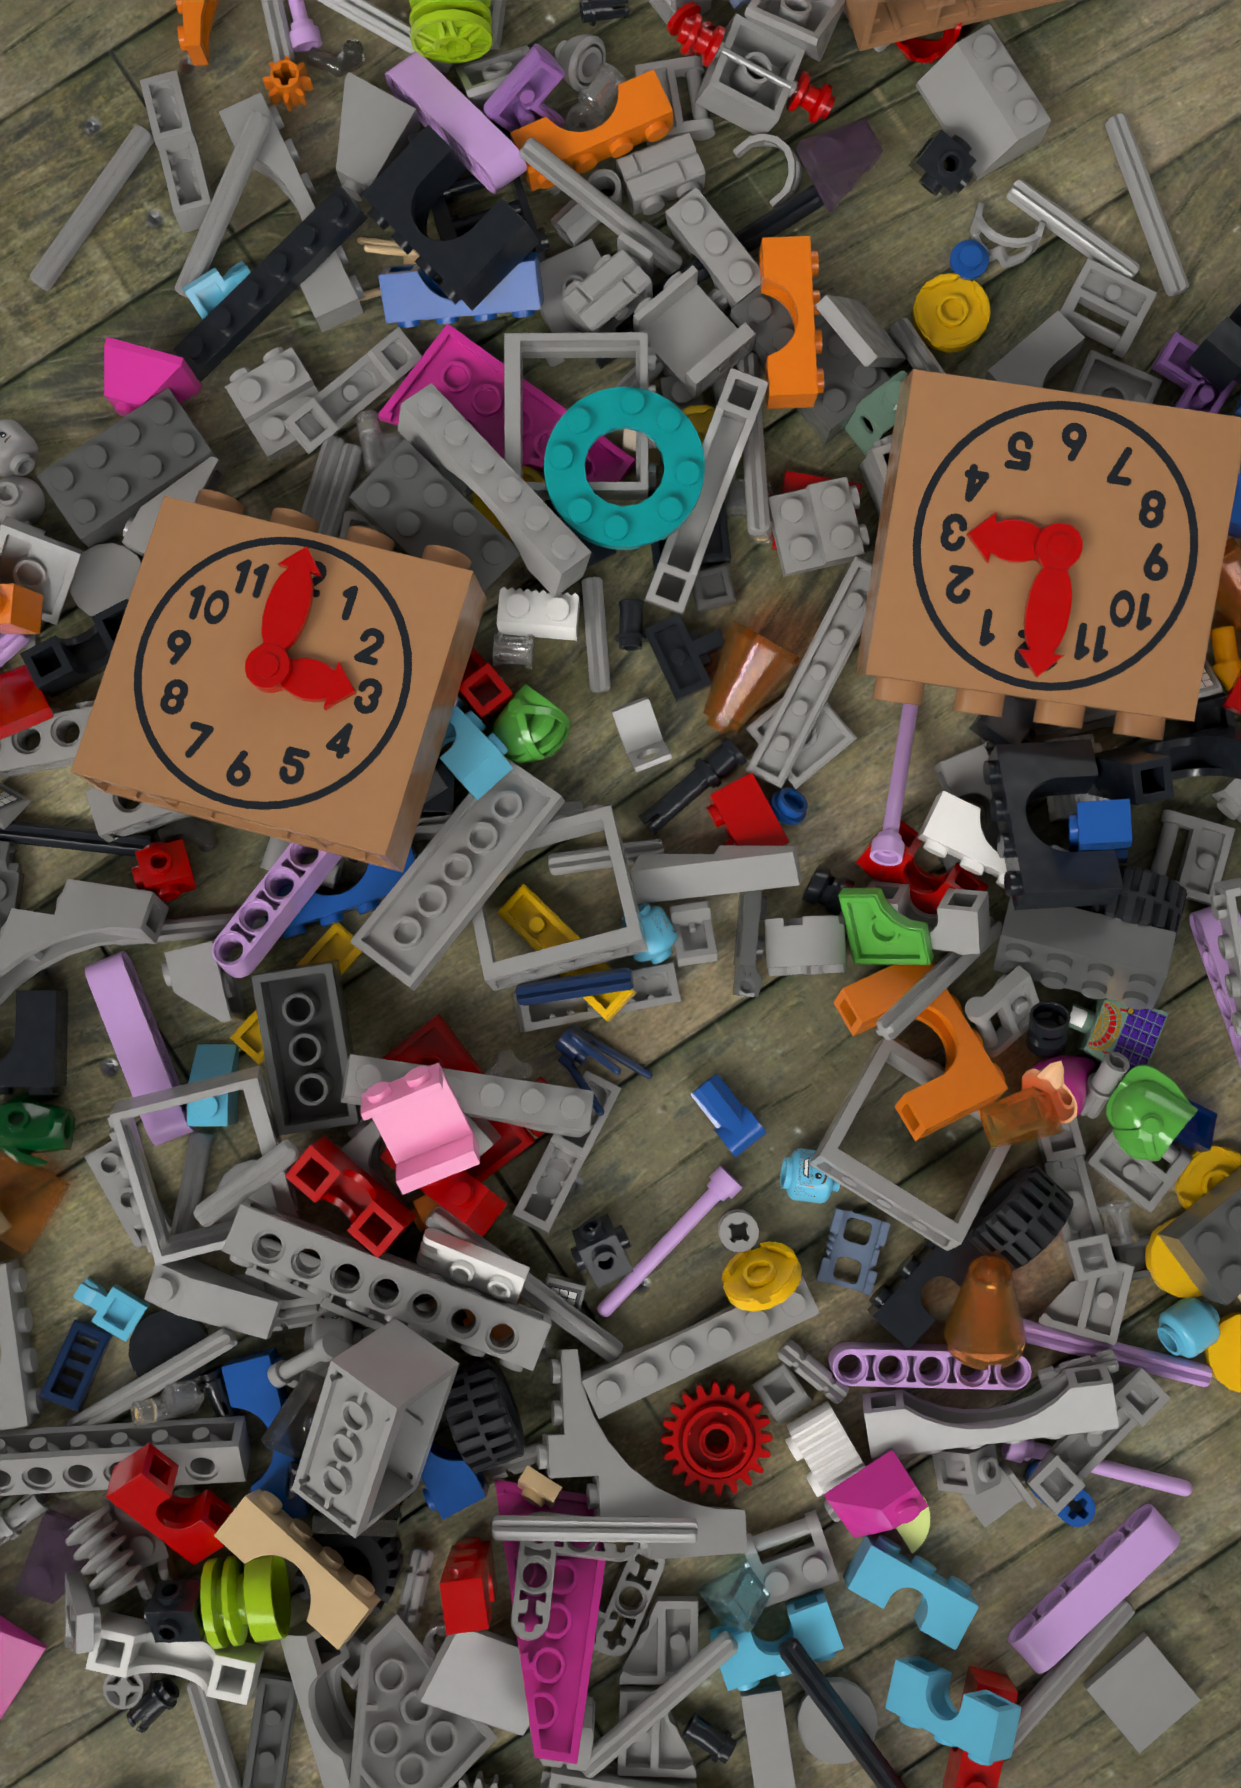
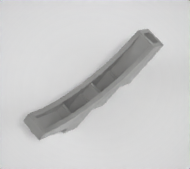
(83, 919)
(616, 1488)

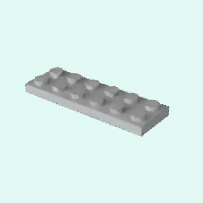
(456, 875)

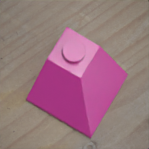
(140, 373)
(877, 1497)

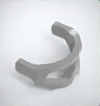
(794, 164)
(979, 225)

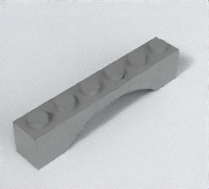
(328, 289)
(722, 452)
(538, 533)
(484, 1096)
(690, 1350)
(1070, 1404)

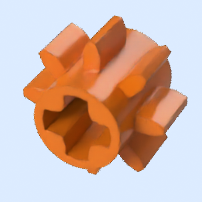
(288, 83)

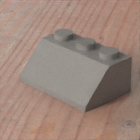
(984, 101)

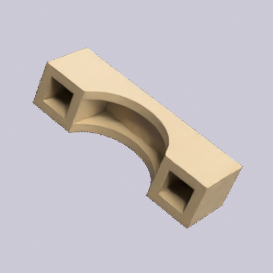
(337, 1596)

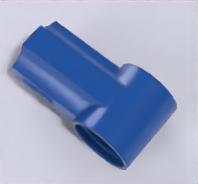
(732, 1121)

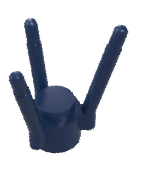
(580, 1046)

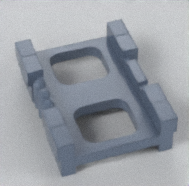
(864, 1253)

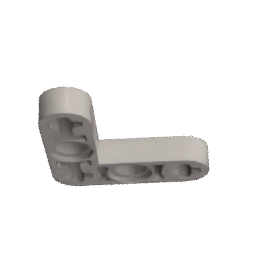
(545, 1555)
(608, 1620)

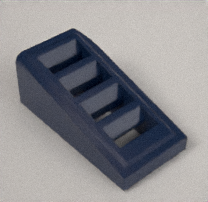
(56, 1374)

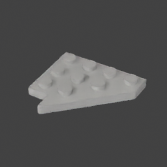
(395, 1734)

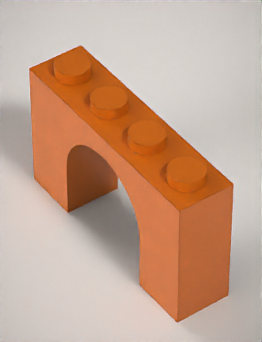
(969, 1074)

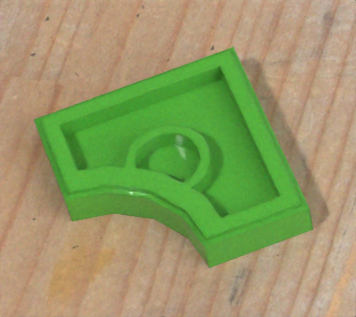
(880, 933)

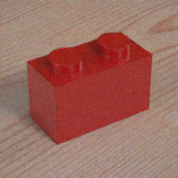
(745, 814)

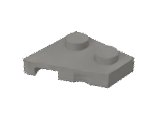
(1091, 1306)
(664, 1641)

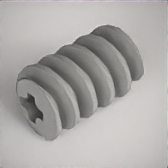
(103, 1556)

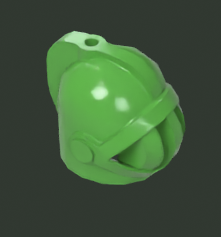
(530, 727)
(1148, 1112)

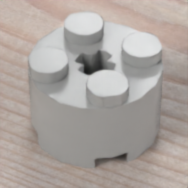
(805, 945)

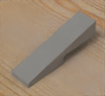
(177, 149)
(725, 872)
(653, 986)
(562, 1164)
(335, 1303)
(767, 1738)

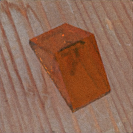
(1020, 1118)

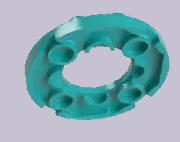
(609, 523)

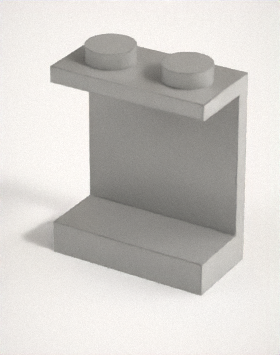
(692, 333)

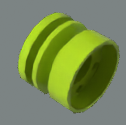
(451, 29)
(245, 1600)

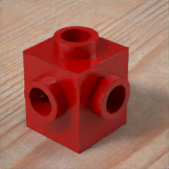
(164, 870)

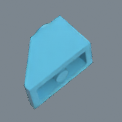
(209, 1062)

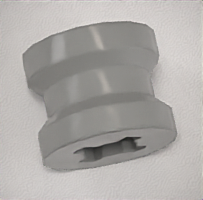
(732, 1225)
(122, 1692)

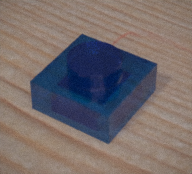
(1199, 1129)

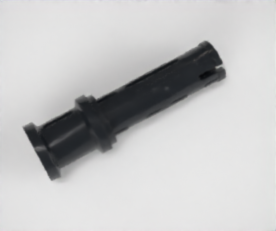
(706, 774)

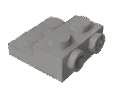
(271, 396)
(817, 526)
(37, 564)

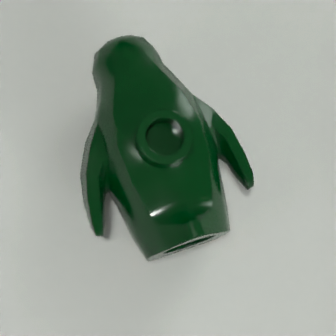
(34, 1128)

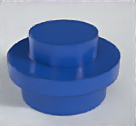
(969, 259)
(789, 806)

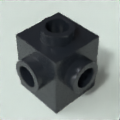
(930, 161)
(602, 1250)
(175, 1611)

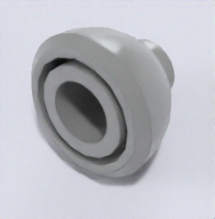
(580, 59)
(21, 499)

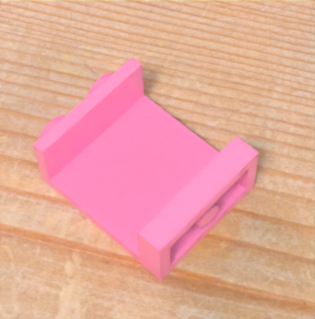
(421, 1127)

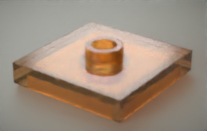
(27, 1201)

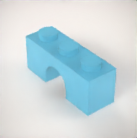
(474, 757)
(881, 1570)
(757, 1659)
(982, 1727)

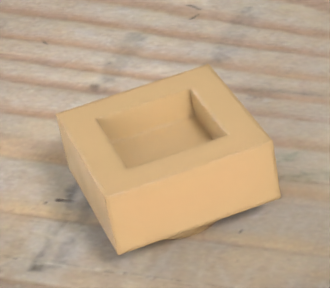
(538, 1488)

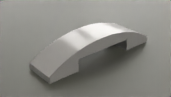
(352, 390)
(1082, 1234)
(1073, 1457)

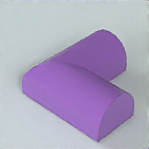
(522, 93)
(1198, 391)

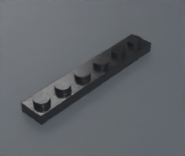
(271, 282)

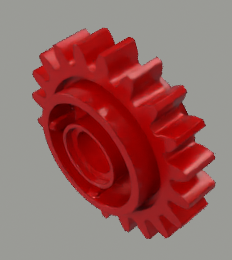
(716, 1463)

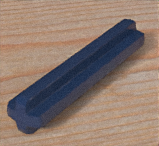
(574, 986)

